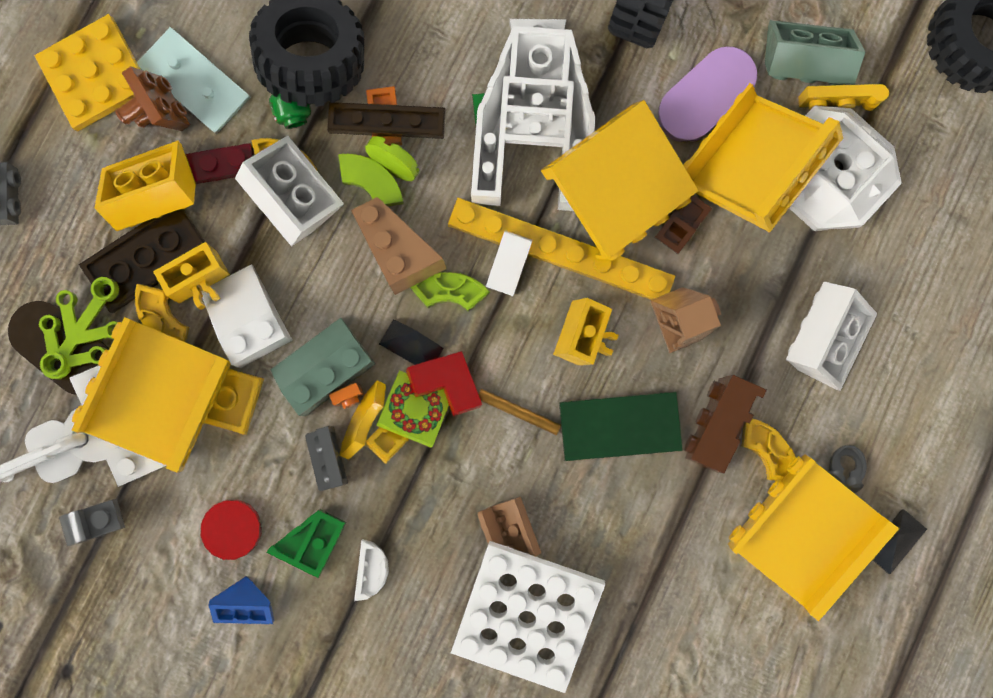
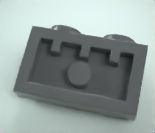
(325, 458)

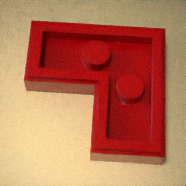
(447, 374)

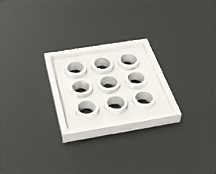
(528, 571)

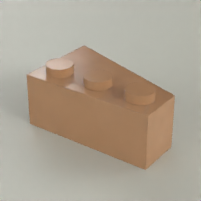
(685, 317)

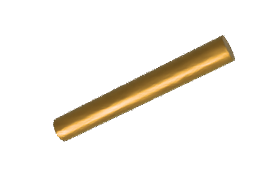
(519, 412)

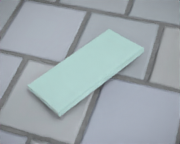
(194, 80)

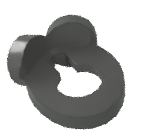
(856, 476)

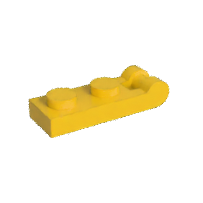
(844, 96)

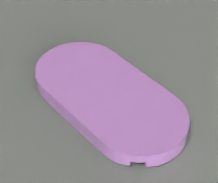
(706, 94)

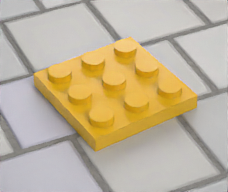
(88, 72)

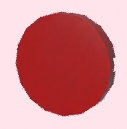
(231, 529)

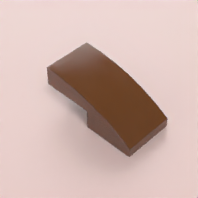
(683, 224)

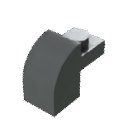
(91, 522)

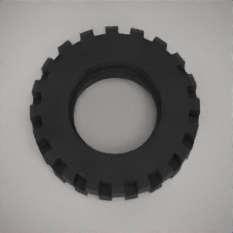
(639, 20)
(956, 46)
(307, 77)

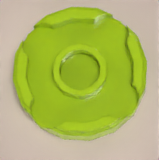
(392, 158)

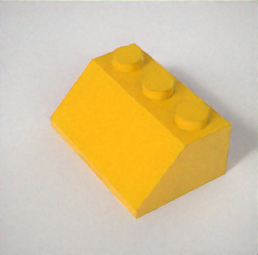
(145, 187)

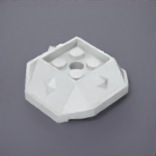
(867, 180)

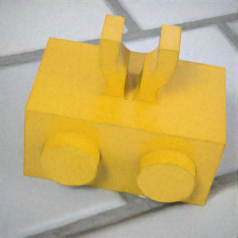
(192, 274)
(584, 332)

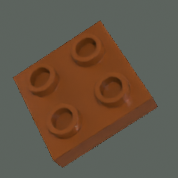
(151, 102)

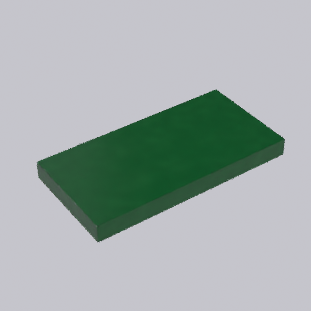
(620, 426)

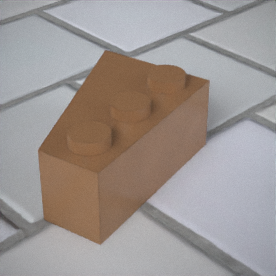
(396, 247)

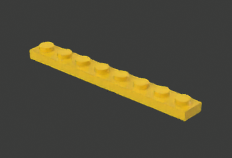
(562, 250)

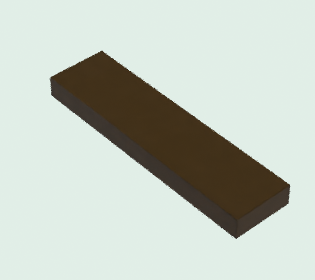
(386, 120)

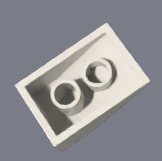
(245, 318)

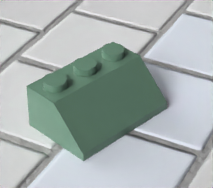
(813, 53)
(321, 367)

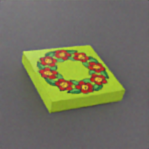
(413, 416)

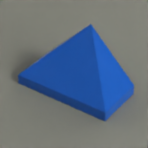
(241, 604)

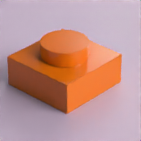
(347, 396)

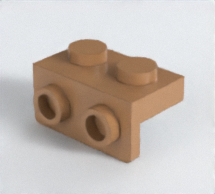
(509, 526)

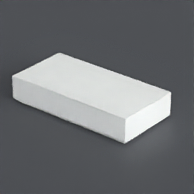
(509, 263)

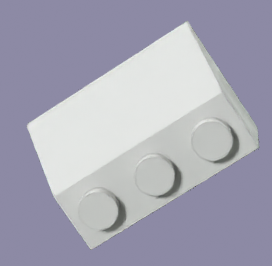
(288, 190)
(832, 334)

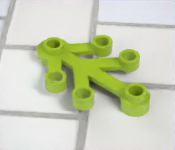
(76, 331)

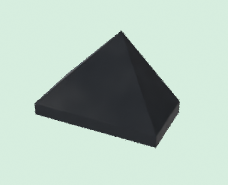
(410, 344)
(901, 543)

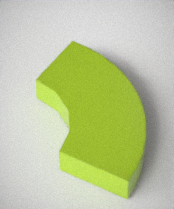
(371, 177)
(450, 288)

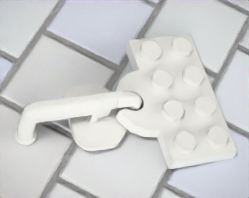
(60, 451)

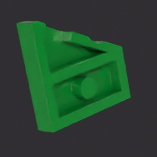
(310, 543)

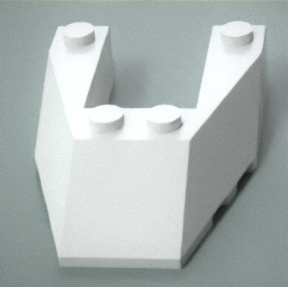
(530, 100)

